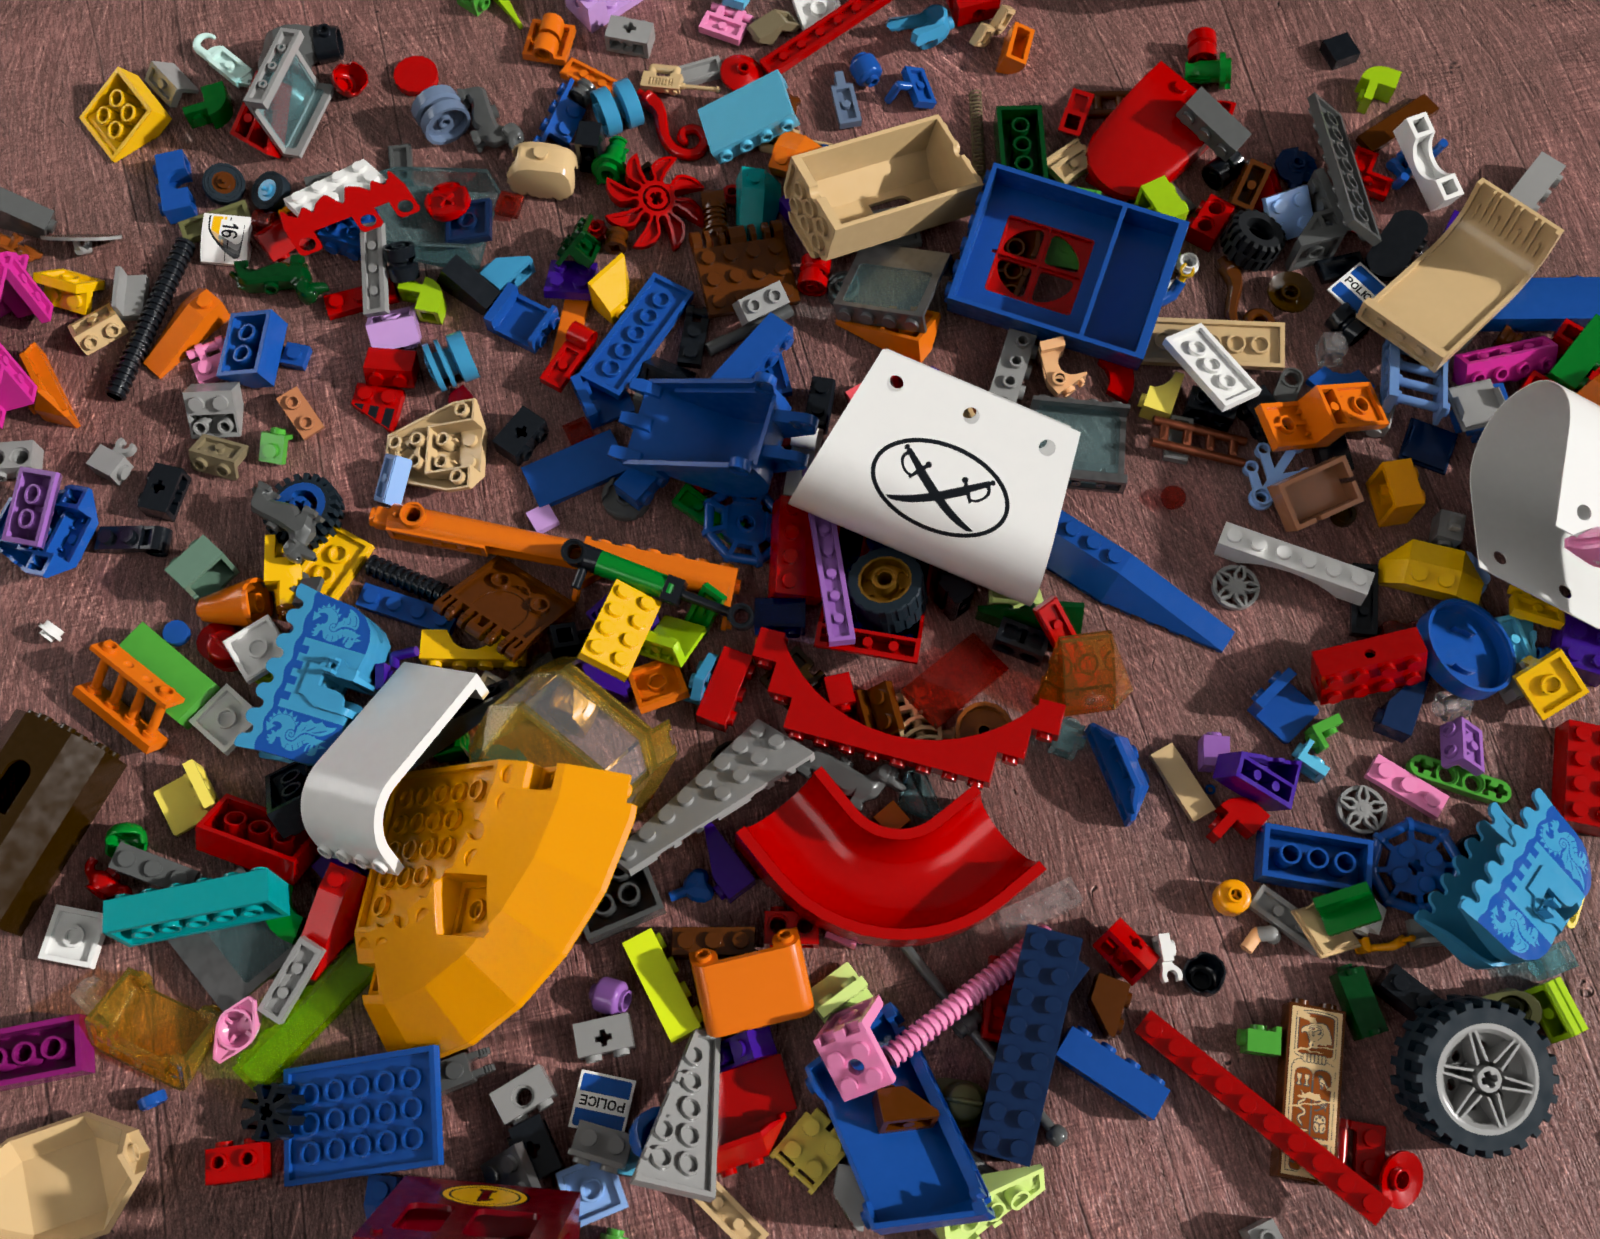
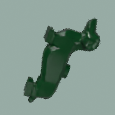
(278, 278)

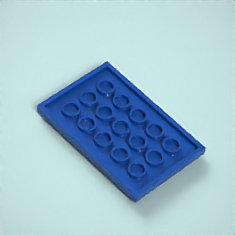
(365, 1116)

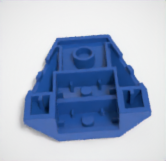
(67, 539)

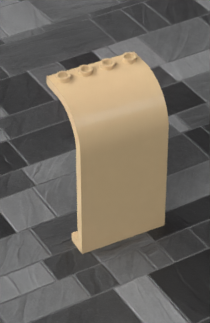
(1462, 277)

